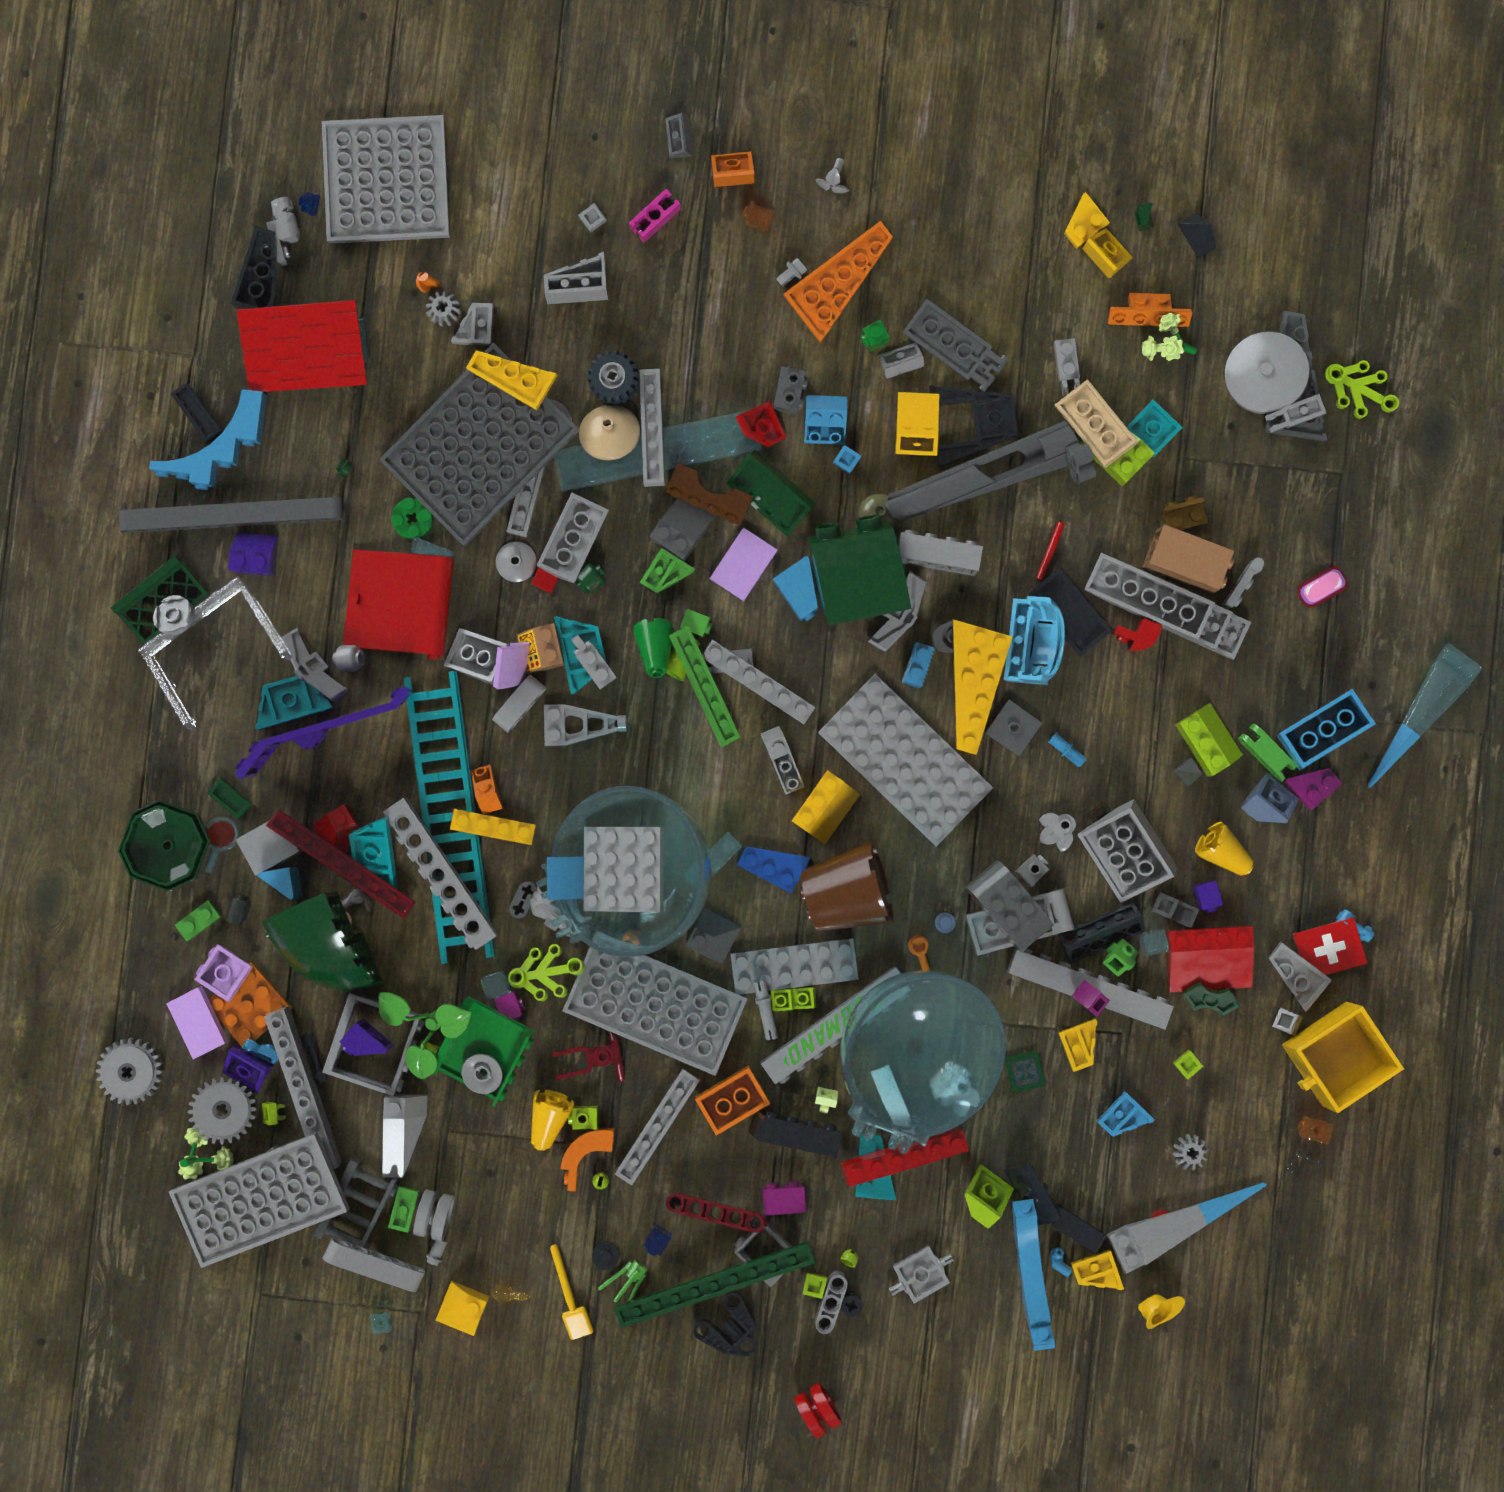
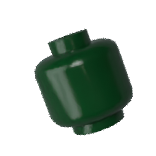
(591, 578)

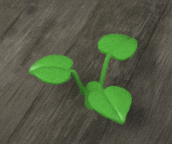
(449, 1017)

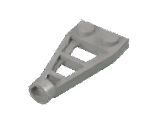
(555, 724)

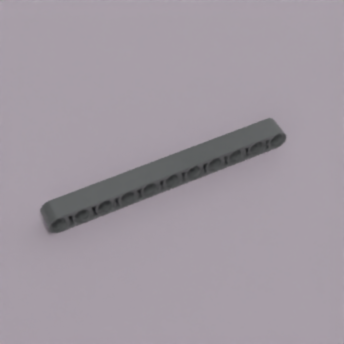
(230, 515)

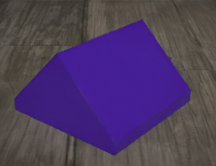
(246, 1068)

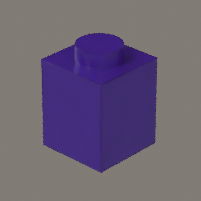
(1207, 896)

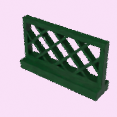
(149, 585)

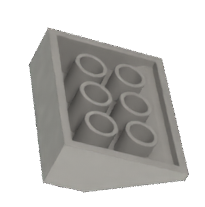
(1128, 851)

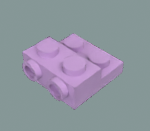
(223, 972)

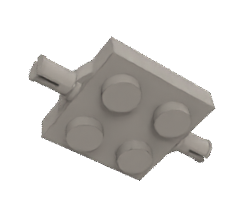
(921, 1274)

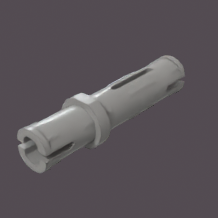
(763, 1000)

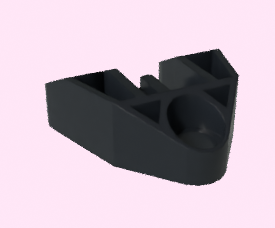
(717, 1338)

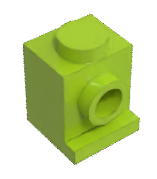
(589, 1112)

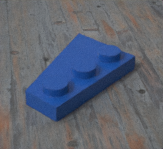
(774, 866)

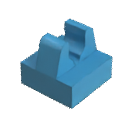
(847, 459)

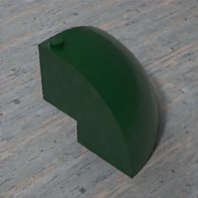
(322, 945)

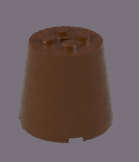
(847, 890)

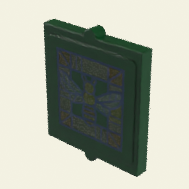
(1025, 1071)

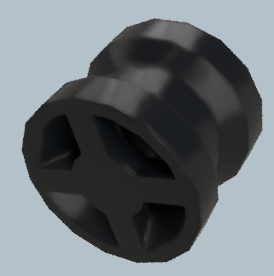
(852, 1299)

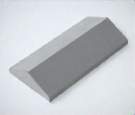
(572, 538)

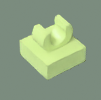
(826, 1099)

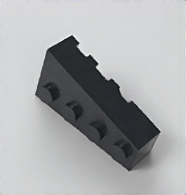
(795, 1133)

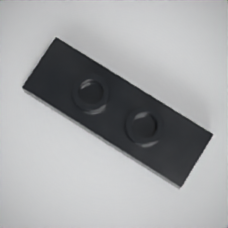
(197, 412)

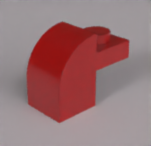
(1144, 636)

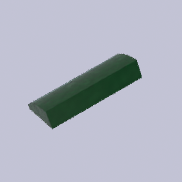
(772, 492)

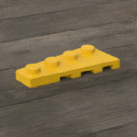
(518, 380)

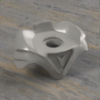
(546, 909)

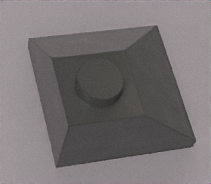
(713, 936)

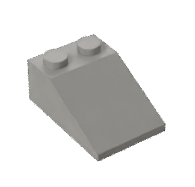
(474, 655)

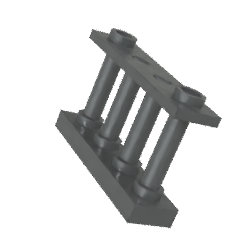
(353, 1171)

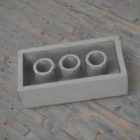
(939, 553)

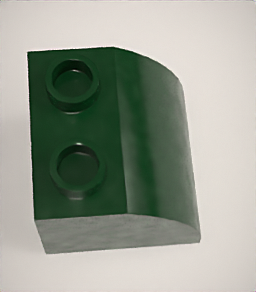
(858, 570)

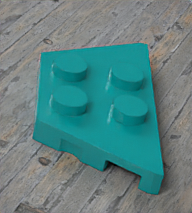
(566, 631)
(289, 701)
(374, 850)

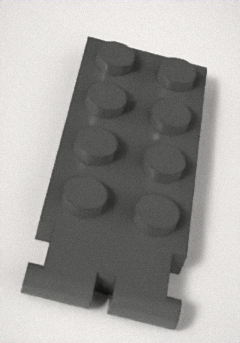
(954, 345)

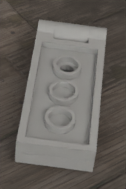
(989, 938)

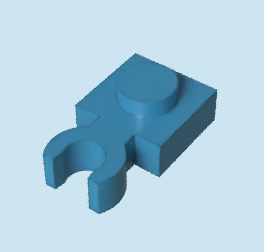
(264, 1052)

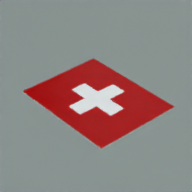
(1331, 946)

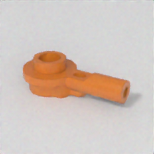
(918, 946)

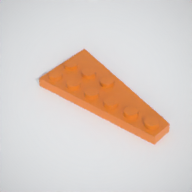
(829, 288)

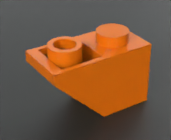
(486, 789)

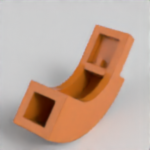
(587, 1142)

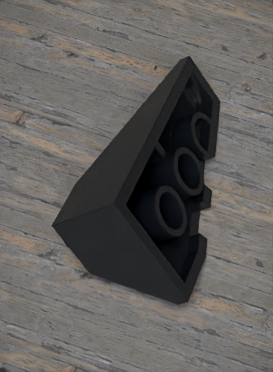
(258, 273)

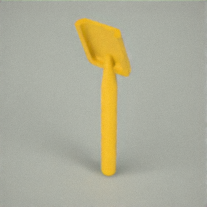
(577, 1319)

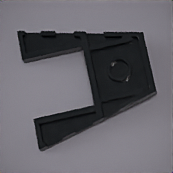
(992, 417)

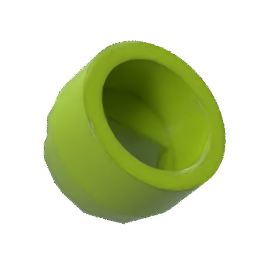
(605, 1181)
(849, 1258)

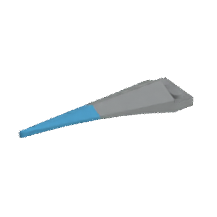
(1150, 1238)

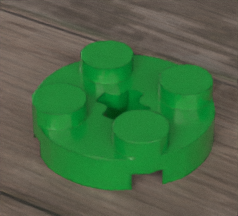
(400, 521)

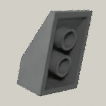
(681, 528)

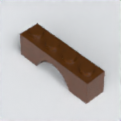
(730, 506)

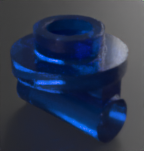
(309, 203)

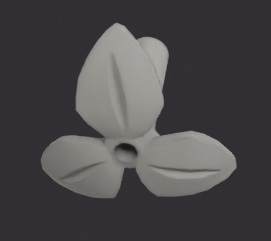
(833, 179)
(357, 897)

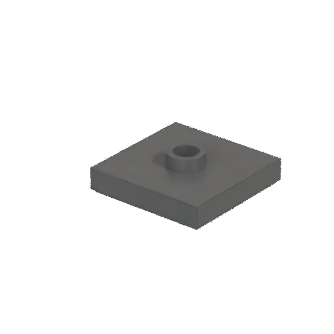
(1013, 728)

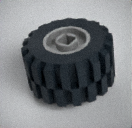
(613, 378)

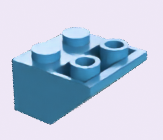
(825, 419)

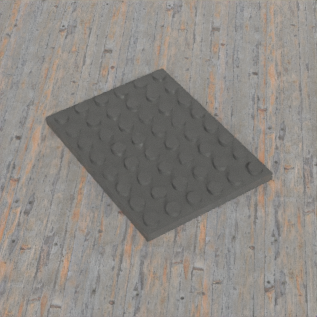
(476, 451)

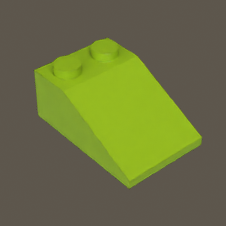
(1128, 463)

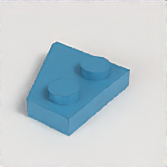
(1123, 1116)

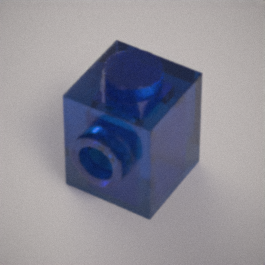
(657, 1240)

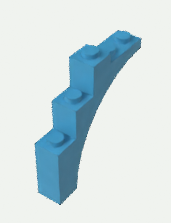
(225, 449)

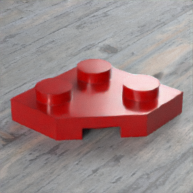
(762, 425)

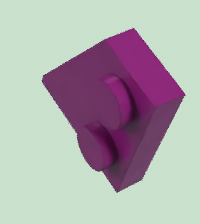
(1313, 786)

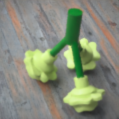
(1172, 346)
(192, 1165)

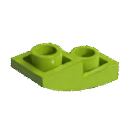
(793, 999)

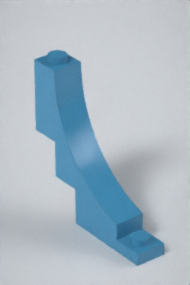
(1031, 1275)

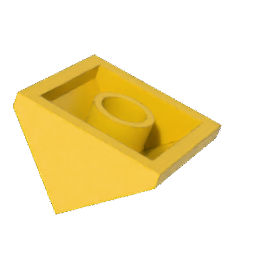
(1107, 252)

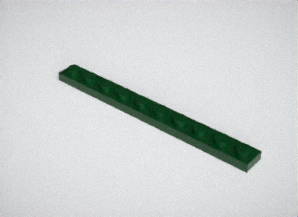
(715, 1284)

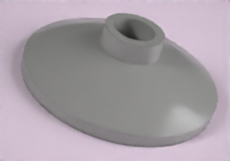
(525, 566)
(478, 1081)

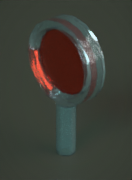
(223, 836)

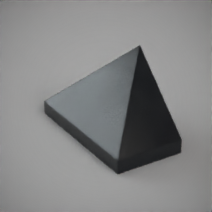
(1198, 234)

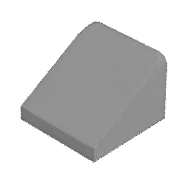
(1287, 1021)

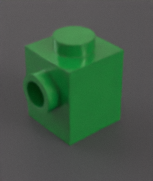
(874, 336)

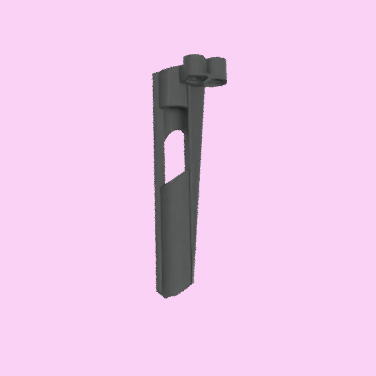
(1043, 453)

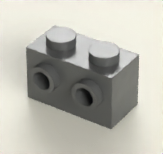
(789, 390)

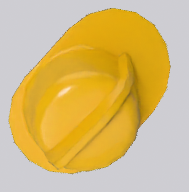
(1159, 1309)

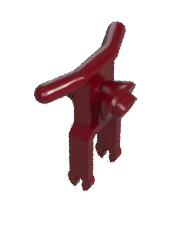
(597, 1056)

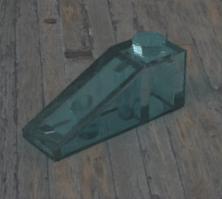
(723, 851)

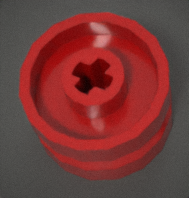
(820, 1408)

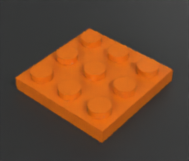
(247, 1009)

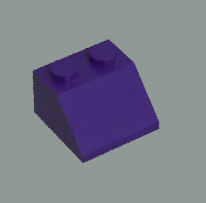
(254, 554)
(365, 1040)

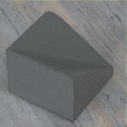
(1188, 772)

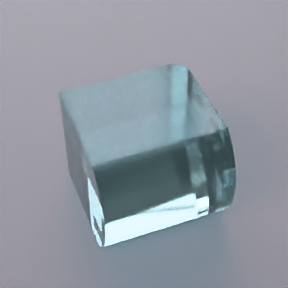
(1154, 942)
(495, 985)

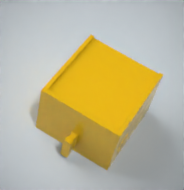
(1342, 1057)

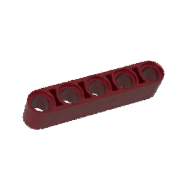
(726, 1212)

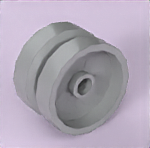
(433, 1214)

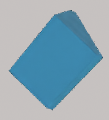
(285, 881)

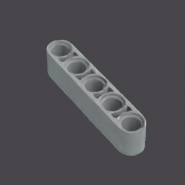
(373, 1265)

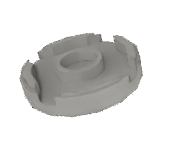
(173, 615)

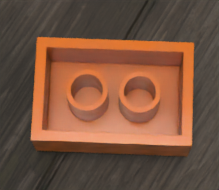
(732, 1100)

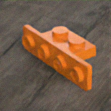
(1147, 310)

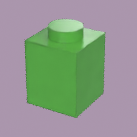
(697, 623)

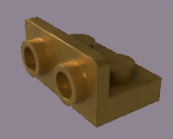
(1185, 514)

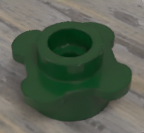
(344, 467)

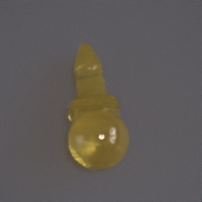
(501, 1293)

